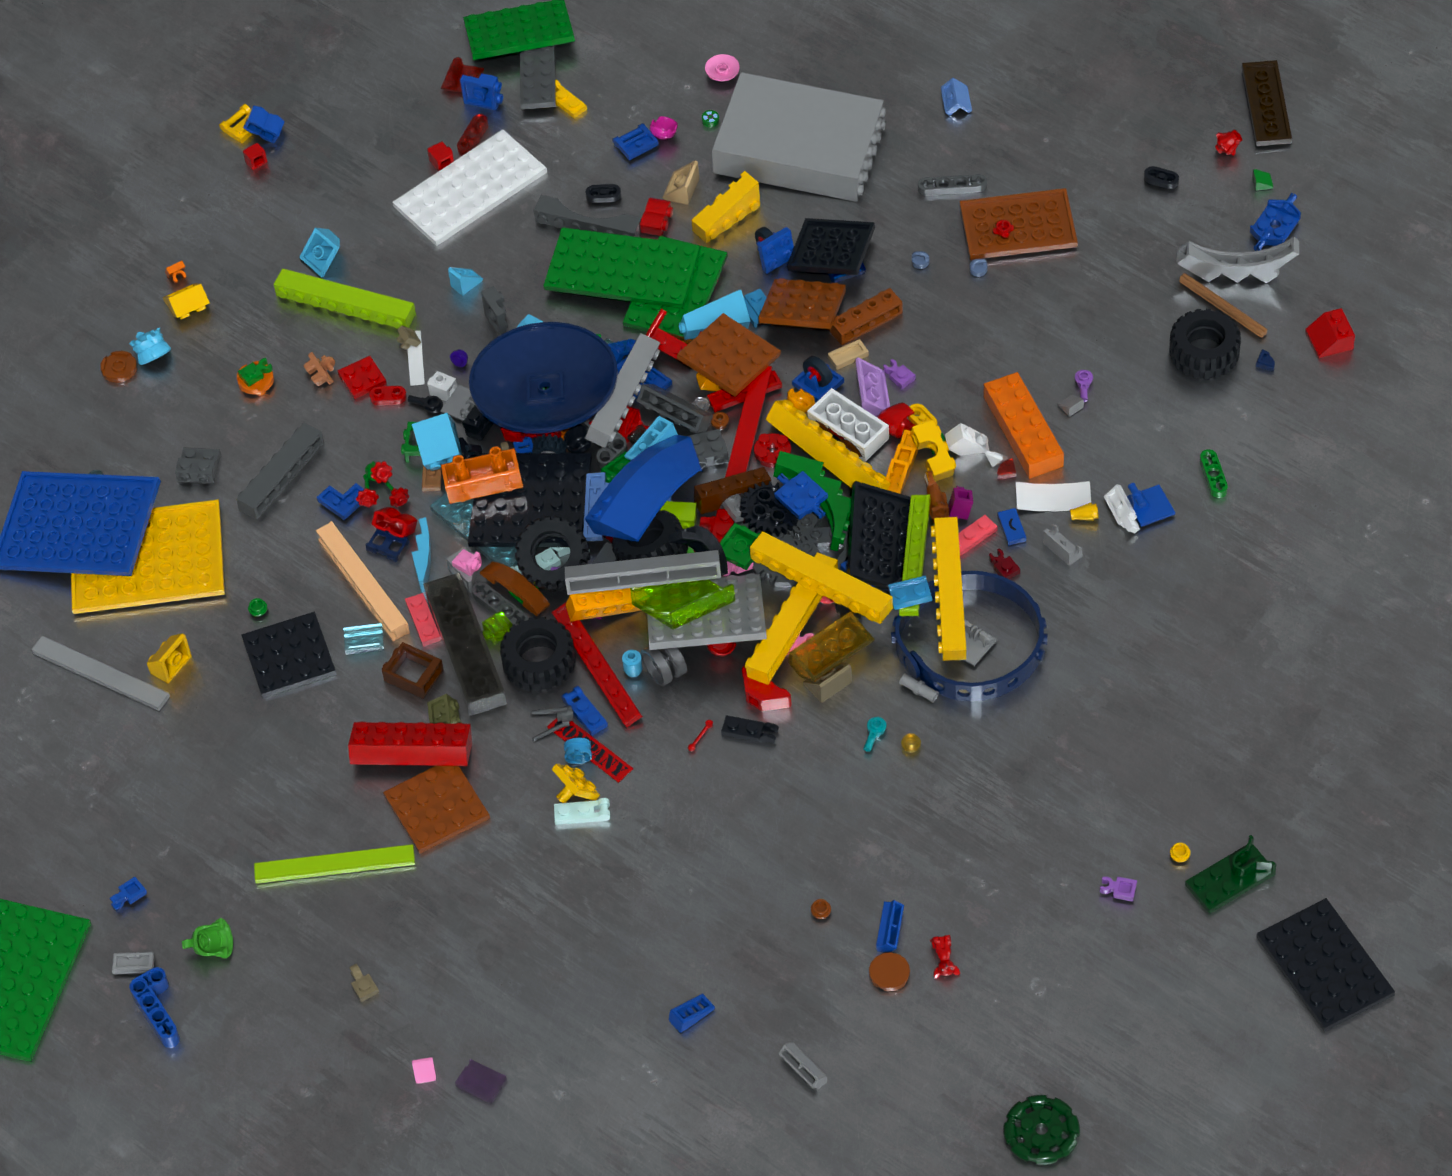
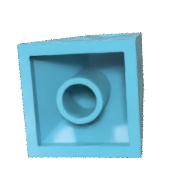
(320, 250)

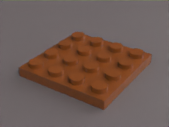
(802, 303)
(728, 354)
(436, 806)

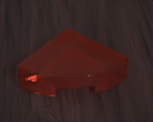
(1006, 470)

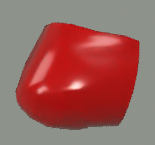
(897, 419)

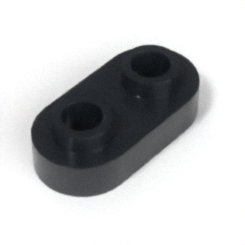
(1161, 177)
(603, 193)

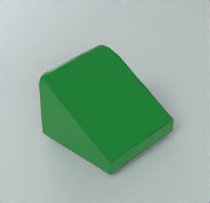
(1262, 180)

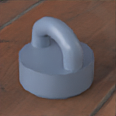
(920, 259)
(978, 267)

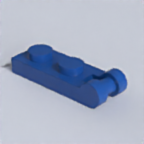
(585, 711)

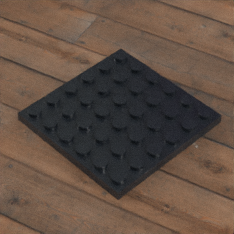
(551, 487)

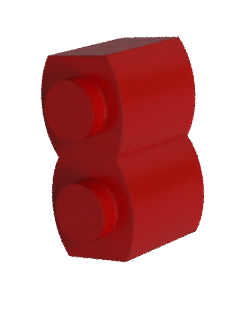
(656, 217)
(393, 521)

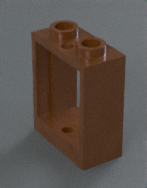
(427, 679)

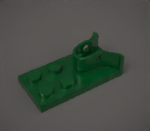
(1231, 877)

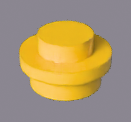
(1180, 852)

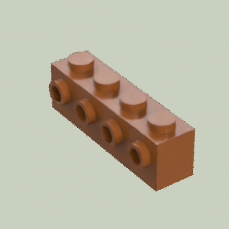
(866, 316)

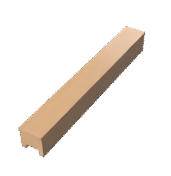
(362, 581)

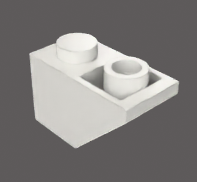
(966, 441)

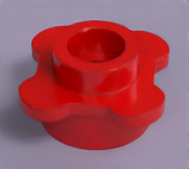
(1003, 228)

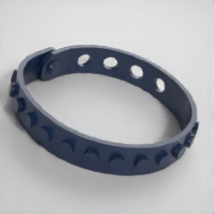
(991, 583)

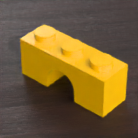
(929, 436)

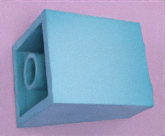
(437, 440)

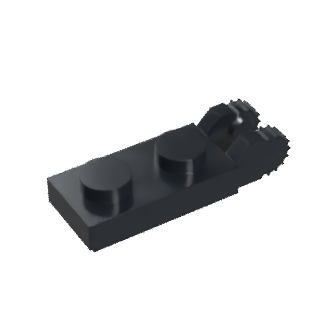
(749, 729)

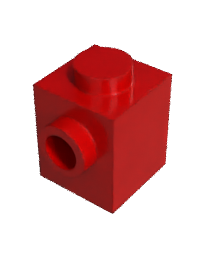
(440, 155)

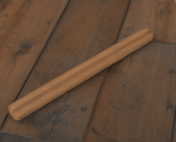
(1223, 305)

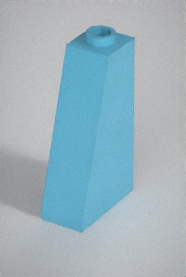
(699, 319)

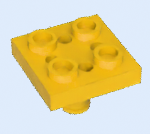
(574, 783)

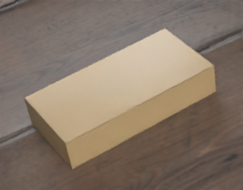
(847, 354)

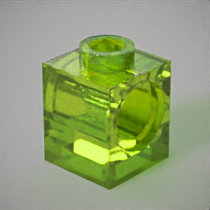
(496, 627)

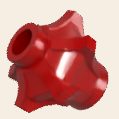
(1228, 142)

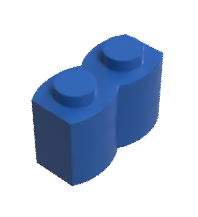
(263, 124)

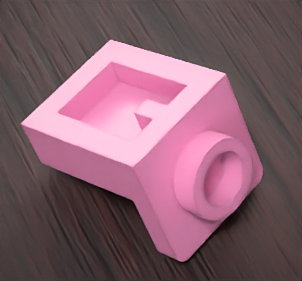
(467, 562)

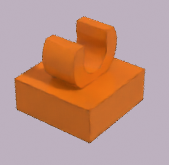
(176, 269)

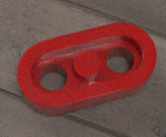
(388, 395)

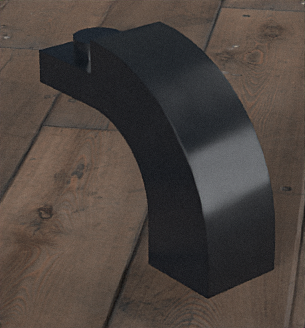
(700, 541)

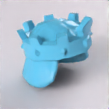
(149, 346)

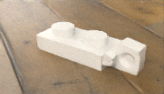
(1122, 508)

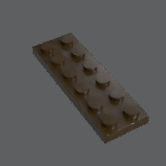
(1266, 103)

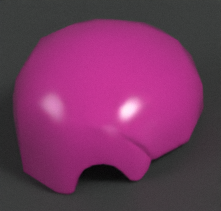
(663, 128)

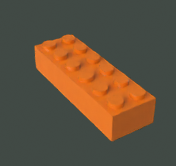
(1023, 425)

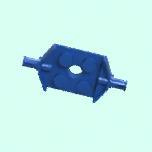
(1276, 213)

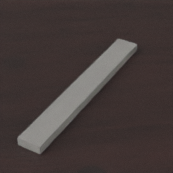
(100, 673)

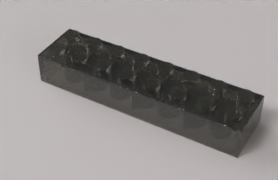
(464, 644)

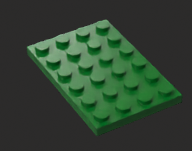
(518, 29)
(704, 280)

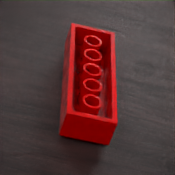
(410, 744)

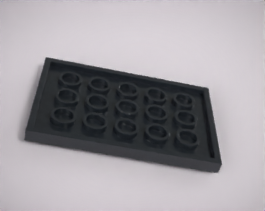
(877, 535)
(1325, 964)

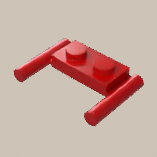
(668, 343)

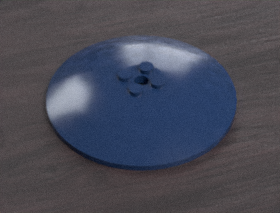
(557, 355)

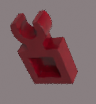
(1004, 566)

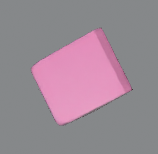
(424, 1070)

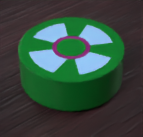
(710, 118)

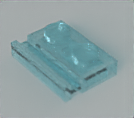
(363, 639)

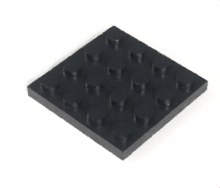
(831, 246)
(288, 654)

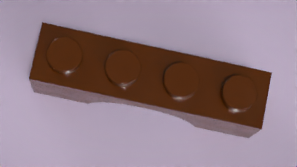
(712, 494)

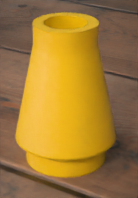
(1085, 512)

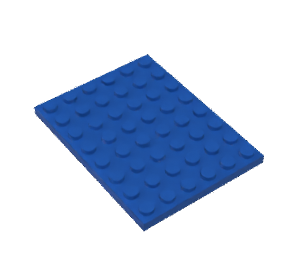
(77, 523)

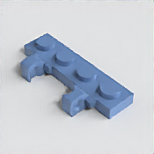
(594, 487)

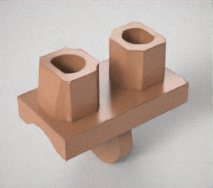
(322, 366)

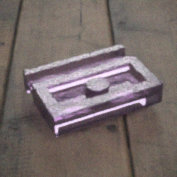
(480, 1081)

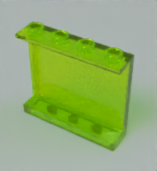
(681, 602)

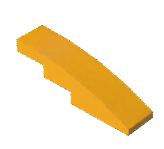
(901, 463)

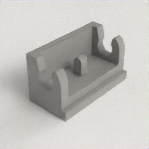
(1061, 546)

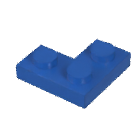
(340, 504)

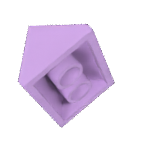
(871, 387)

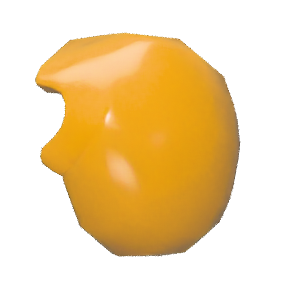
(801, 400)

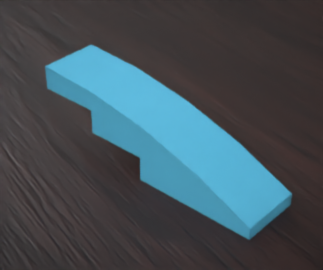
(422, 557)

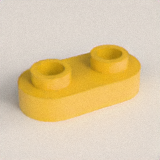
(924, 415)

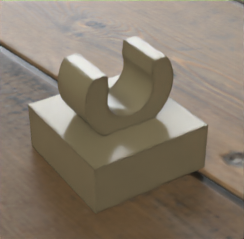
(407, 337)

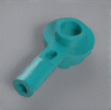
(876, 727)

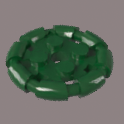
(1041, 1118)

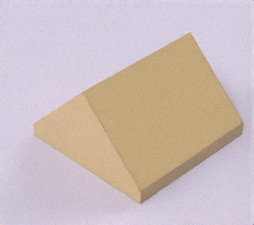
(682, 184)

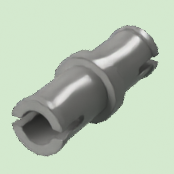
(919, 687)

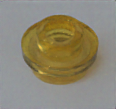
(911, 738)

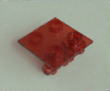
(455, 72)

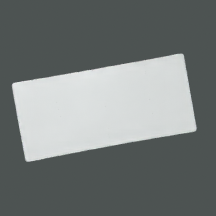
(1052, 496)

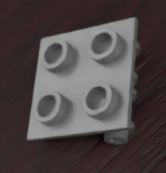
(459, 403)
(977, 643)

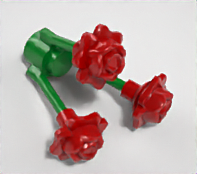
(380, 472)

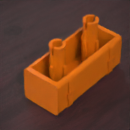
(481, 475)

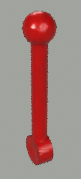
(708, 724)

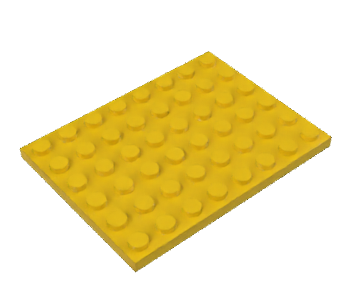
(175, 563)

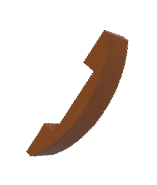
(517, 584)

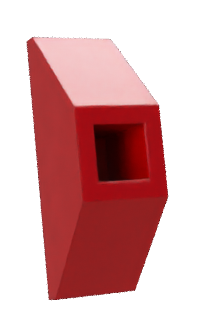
(765, 696)

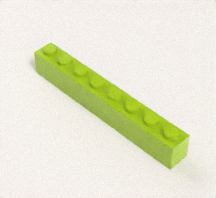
(344, 299)

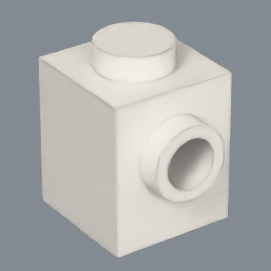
(441, 385)

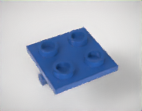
(1149, 504)

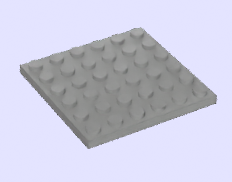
(732, 623)

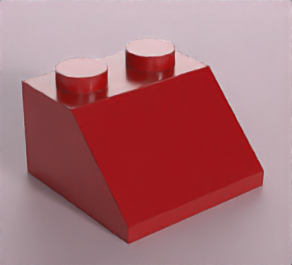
(1331, 334)

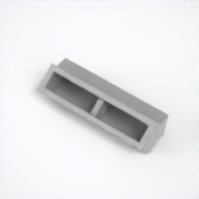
(805, 1063)

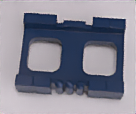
(384, 548)

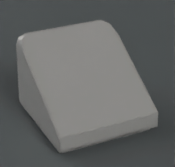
(1071, 404)

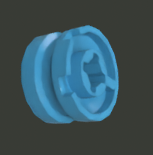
(577, 750)

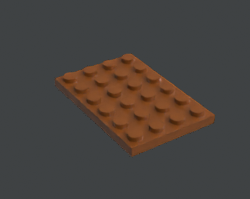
(1039, 220)

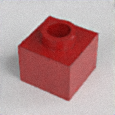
(255, 156)

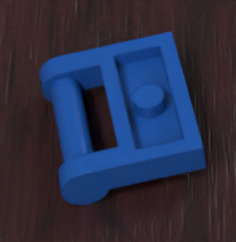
(636, 142)

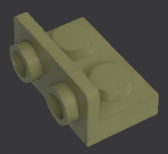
(444, 710)

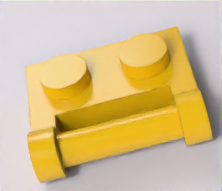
(237, 131)

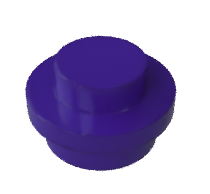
(459, 358)

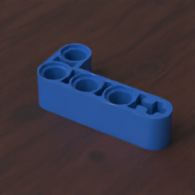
(152, 1013)

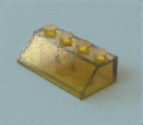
(829, 648)

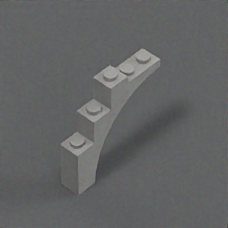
(1236, 266)

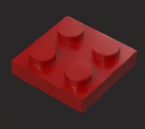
(361, 377)

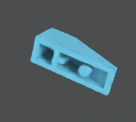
(657, 432)

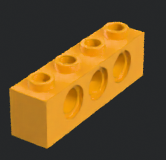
(599, 604)

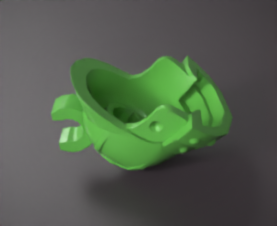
(211, 940)

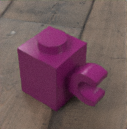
(960, 503)

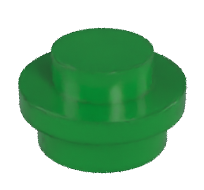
(257, 607)

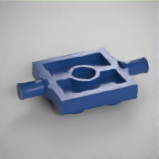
(801, 495)

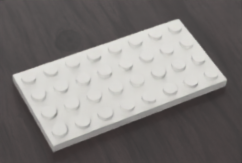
(469, 187)

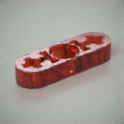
(472, 128)

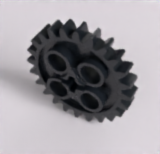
(770, 508)

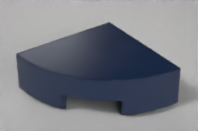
(1265, 361)

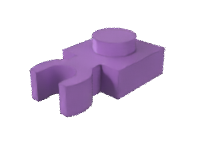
(899, 375)
(1121, 888)

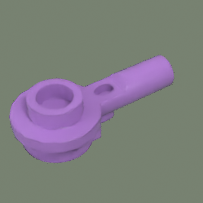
(1084, 379)

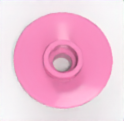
(722, 67)

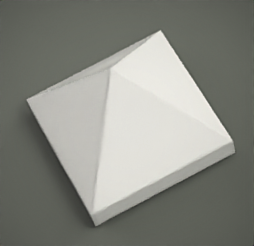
(995, 458)

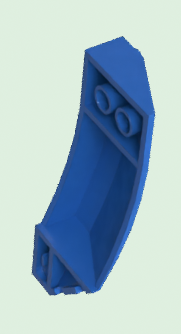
(643, 488)

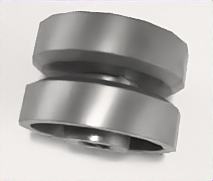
(663, 664)

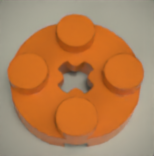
(258, 388)

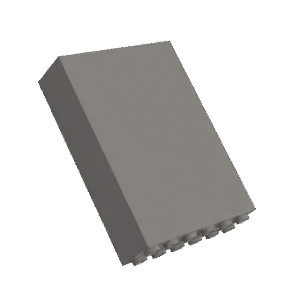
(799, 136)

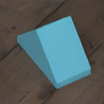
(463, 279)

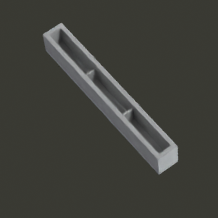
(628, 383)
(642, 572)

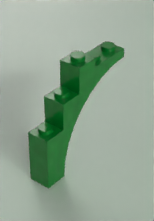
(835, 506)

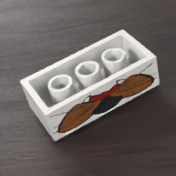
(849, 424)

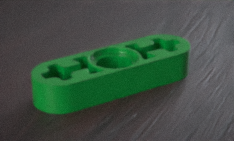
(1212, 480)

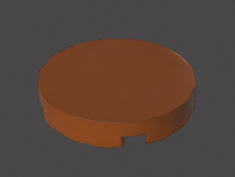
(118, 366)
(889, 971)

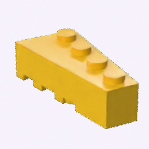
(727, 208)

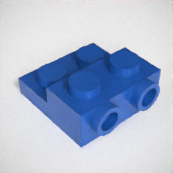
(482, 91)

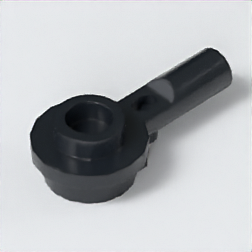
(432, 403)

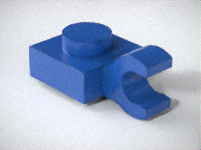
(129, 891)

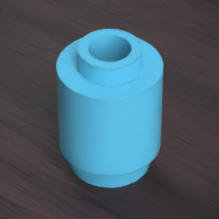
(632, 663)

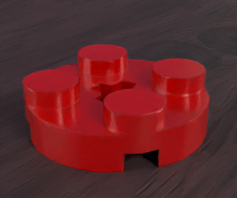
(769, 441)

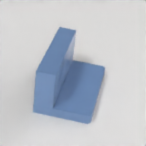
(955, 96)

